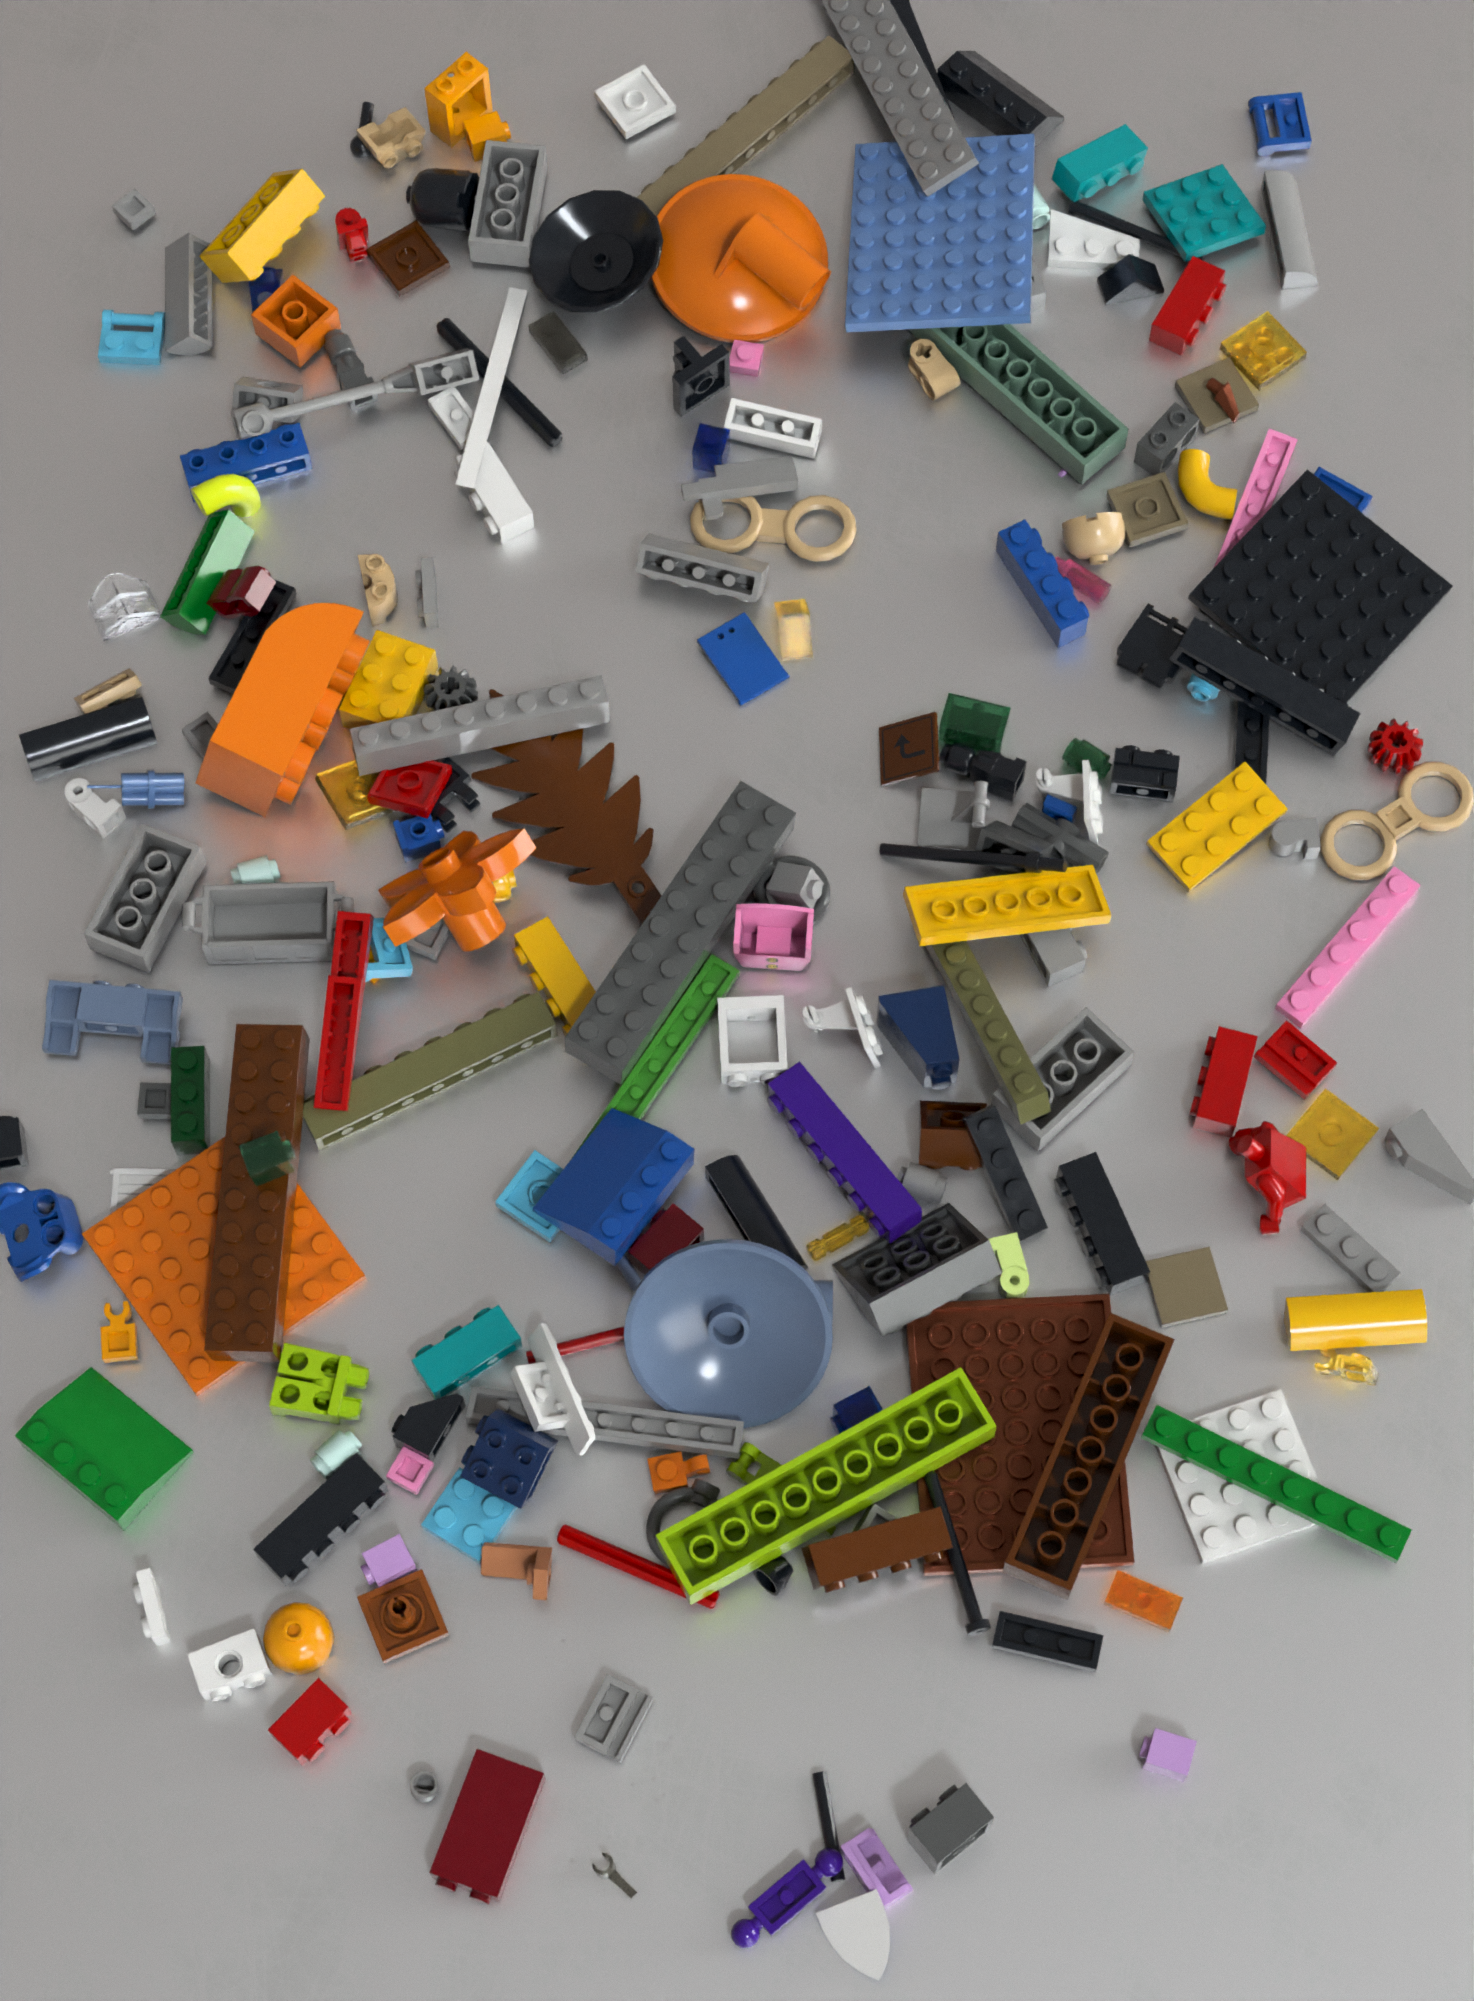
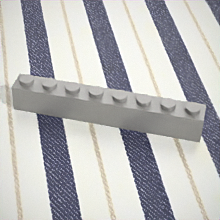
(480, 725)

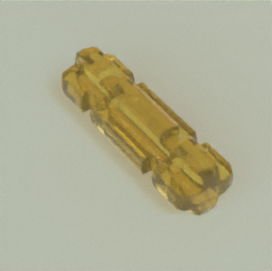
(837, 1237)

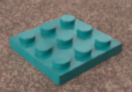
(1204, 212)

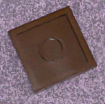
(408, 258)

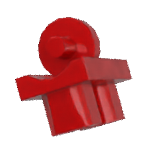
(352, 234)

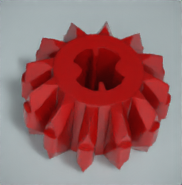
(1393, 734)

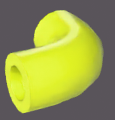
(225, 491)

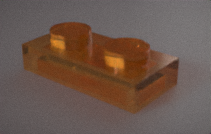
(1143, 1601)

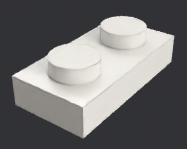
(453, 414)
(147, 1592)

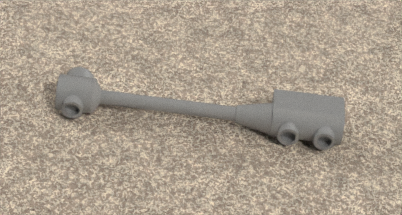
(418, 377)

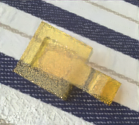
(1351, 1368)

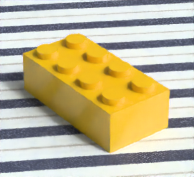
(262, 226)

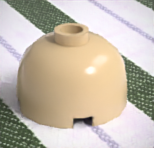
(1094, 537)

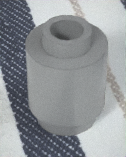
(923, 1182)

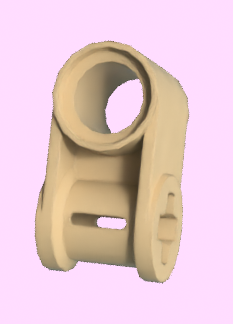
(932, 369)

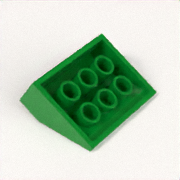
(104, 1446)

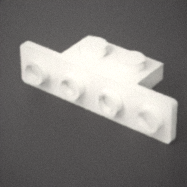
(549, 1392)

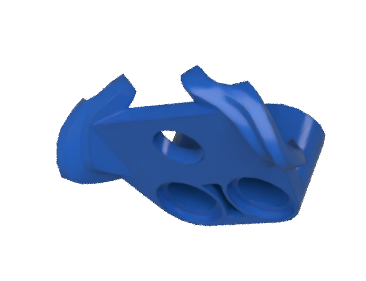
(45, 1227)

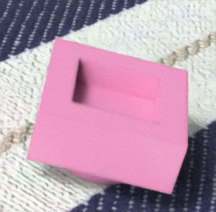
(746, 357)
(410, 1470)

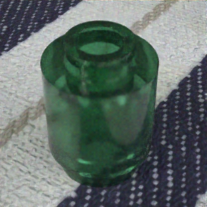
(1084, 750)

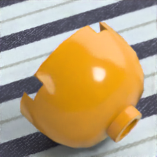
(298, 1638)

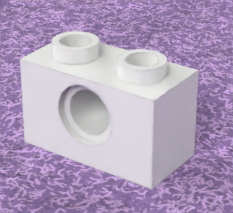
(209, 1662)

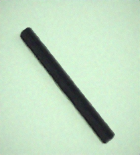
(509, 391)

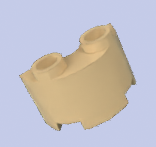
(393, 139)
(378, 586)

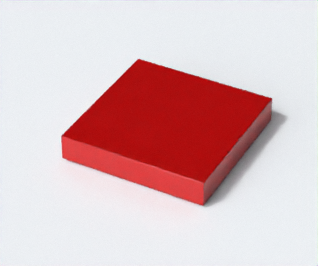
(411, 788)

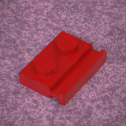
(1295, 1059)

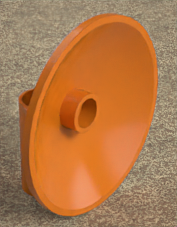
(740, 258)

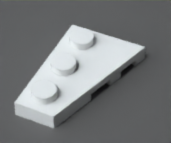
(1086, 244)

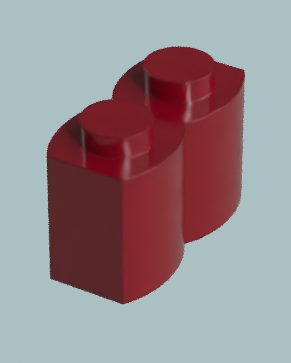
(241, 592)

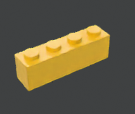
(553, 971)

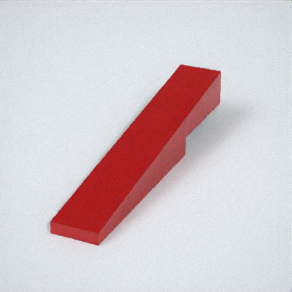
(343, 1010)

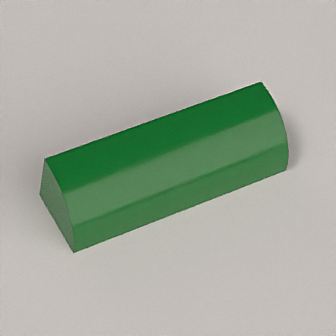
(215, 551)

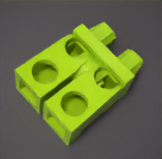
(316, 1385)

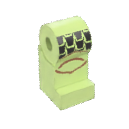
(1014, 1276)

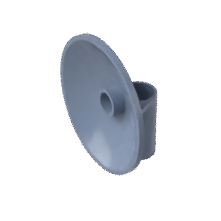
(729, 1332)

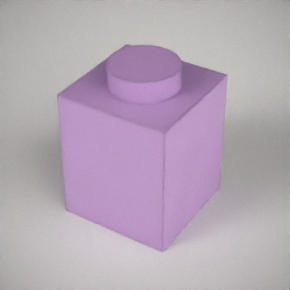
(387, 1562)
(1167, 1754)

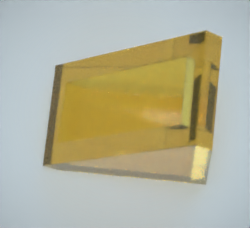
(793, 629)

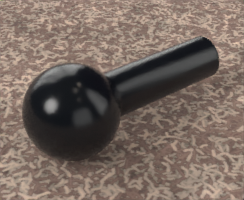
(356, 145)

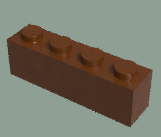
(877, 1548)

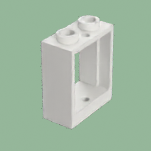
(751, 1009)

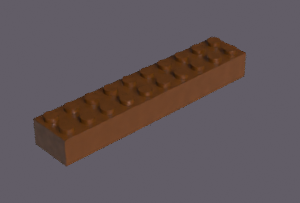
(257, 1221)

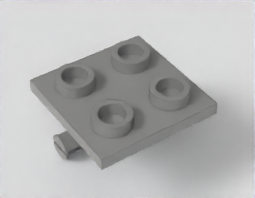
(952, 817)

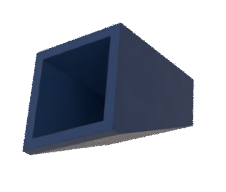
(922, 1034)

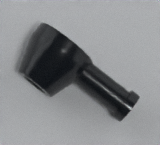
(774, 1575)

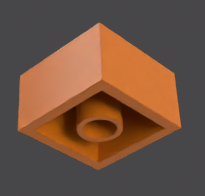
(295, 320)

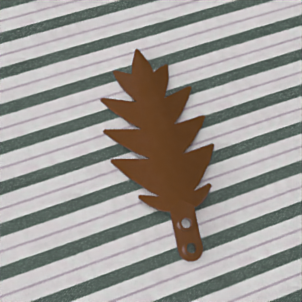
(590, 831)

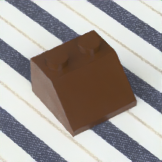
(944, 1135)

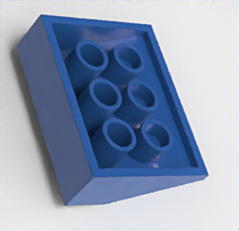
(616, 1184)

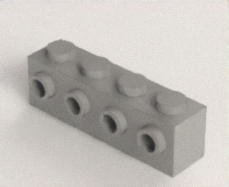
(702, 568)

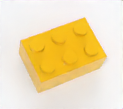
(388, 681)

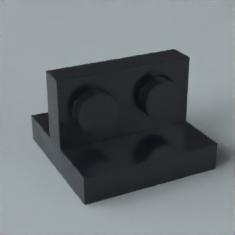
(697, 376)

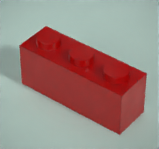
(1188, 306)
(1223, 1081)

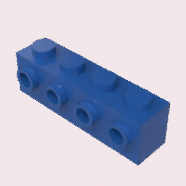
(257, 458)
(1042, 583)

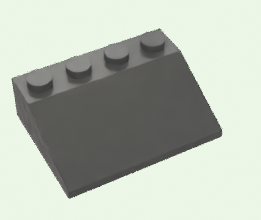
(918, 1270)

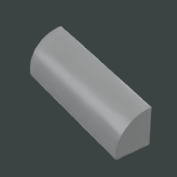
(1288, 230)
(187, 297)

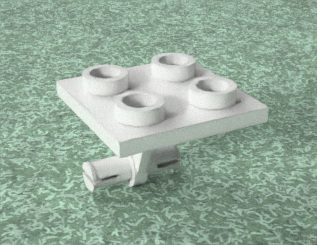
(1079, 788)
(849, 1015)

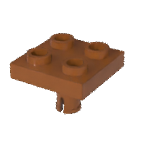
(403, 1616)

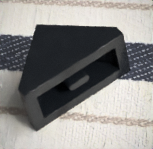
(1129, 280)

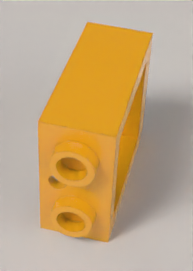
(458, 98)

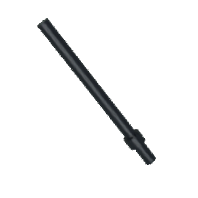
(1031, 862)

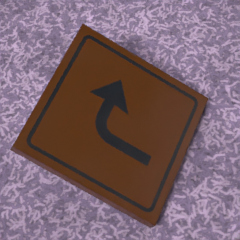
(909, 749)

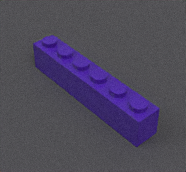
(844, 1153)

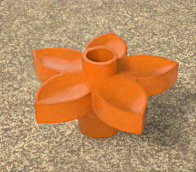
(456, 888)

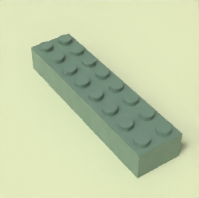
(1033, 395)

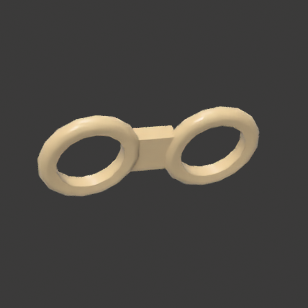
(779, 527)
(1396, 820)

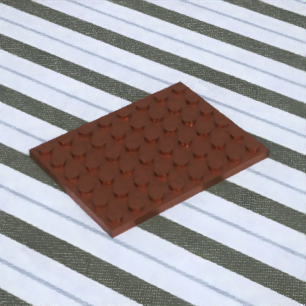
(1026, 1370)

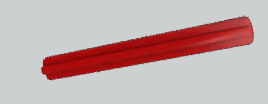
(626, 1561)

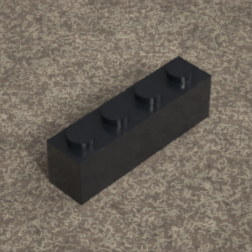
(1102, 1224)
(321, 1519)

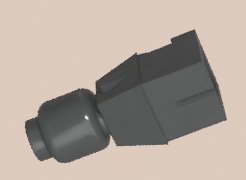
(349, 366)

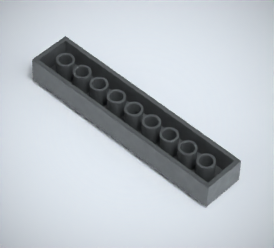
(679, 933)

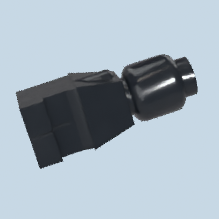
(1001, 773)

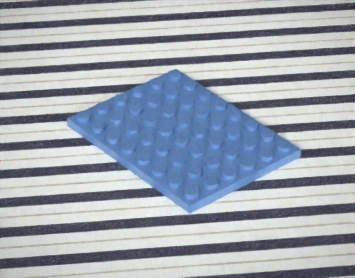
(944, 255)

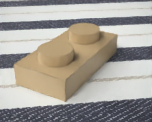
(118, 687)

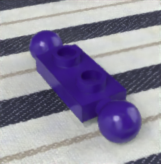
(787, 1898)

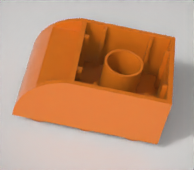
(283, 706)

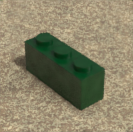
(190, 1099)

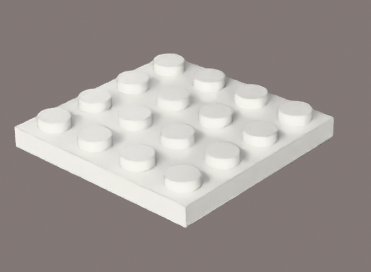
(1221, 1514)

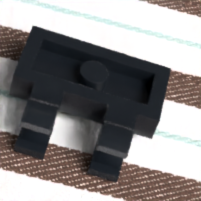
(456, 786)

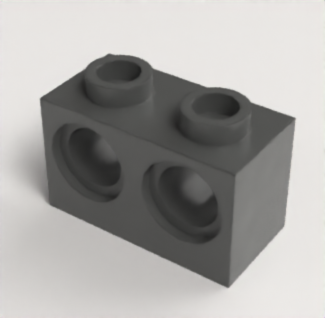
(1166, 440)

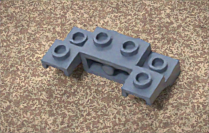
(115, 1011)

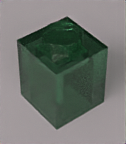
(268, 1158)

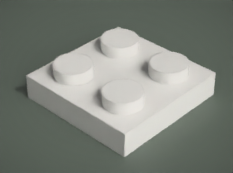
(635, 101)

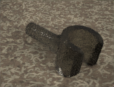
(614, 1876)

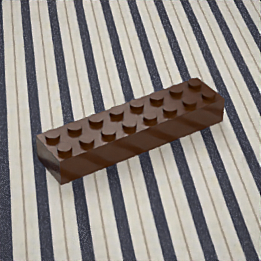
(1088, 1456)

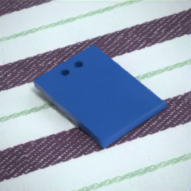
(742, 659)

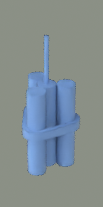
(150, 789)

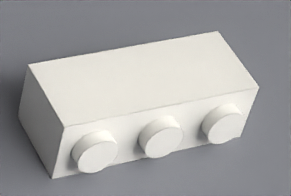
(773, 428)
(498, 498)

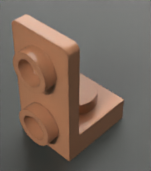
(521, 1563)

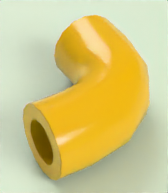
(1200, 490)

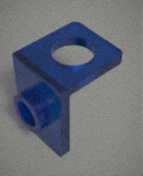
(268, 281)

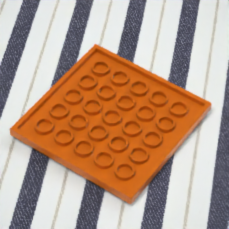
(164, 1253)

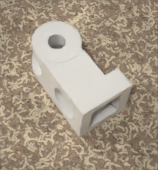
(91, 809)

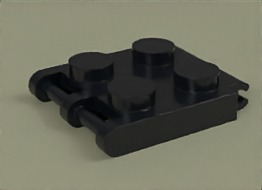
(1150, 647)

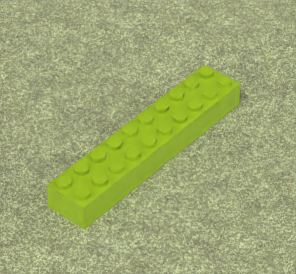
(825, 1485)

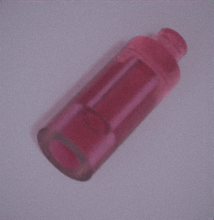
(1084, 580)

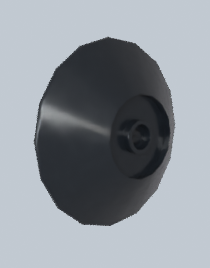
(590, 230)

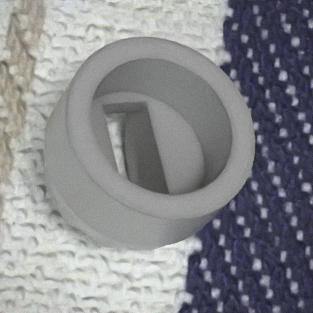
(427, 1781)

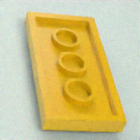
(1216, 826)

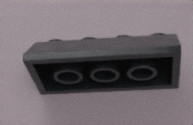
(995, 97)

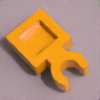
(119, 1339)

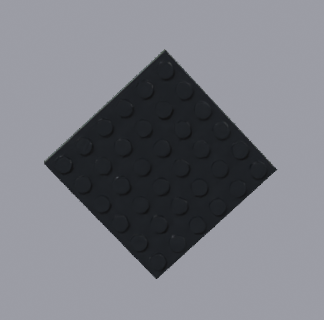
(1320, 589)

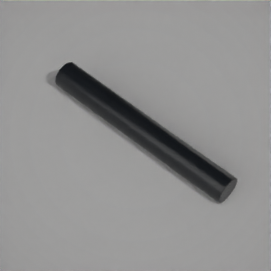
(827, 1816)

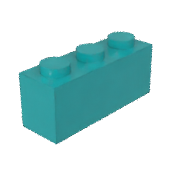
(1099, 163)
(466, 1352)

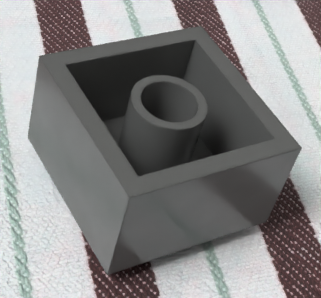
(949, 1827)

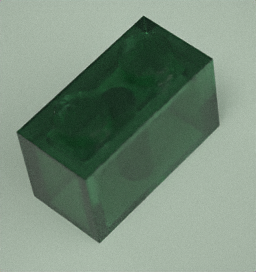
(974, 723)

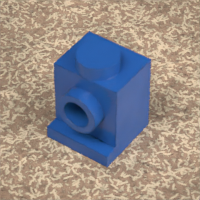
(414, 845)

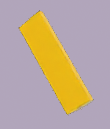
(1355, 1320)

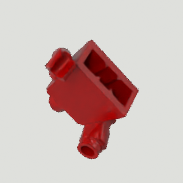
(1274, 1168)

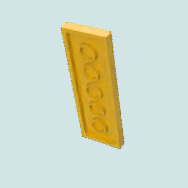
(1006, 905)

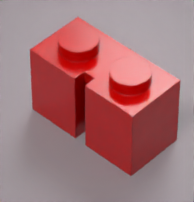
(310, 1721)

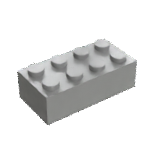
(507, 203)
(145, 898)
(1074, 1071)

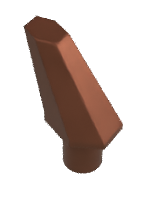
(1224, 397)

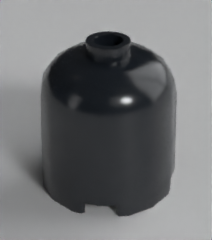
(443, 198)

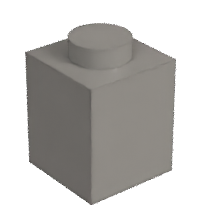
(795, 885)

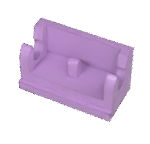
(875, 1867)

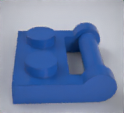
(1289, 121)

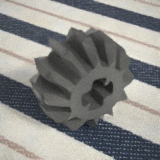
(440, 687)

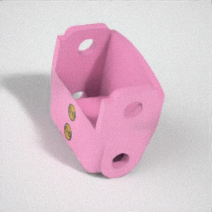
(773, 936)

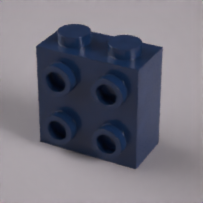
(507, 1457)

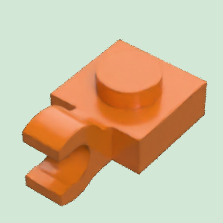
(671, 1472)

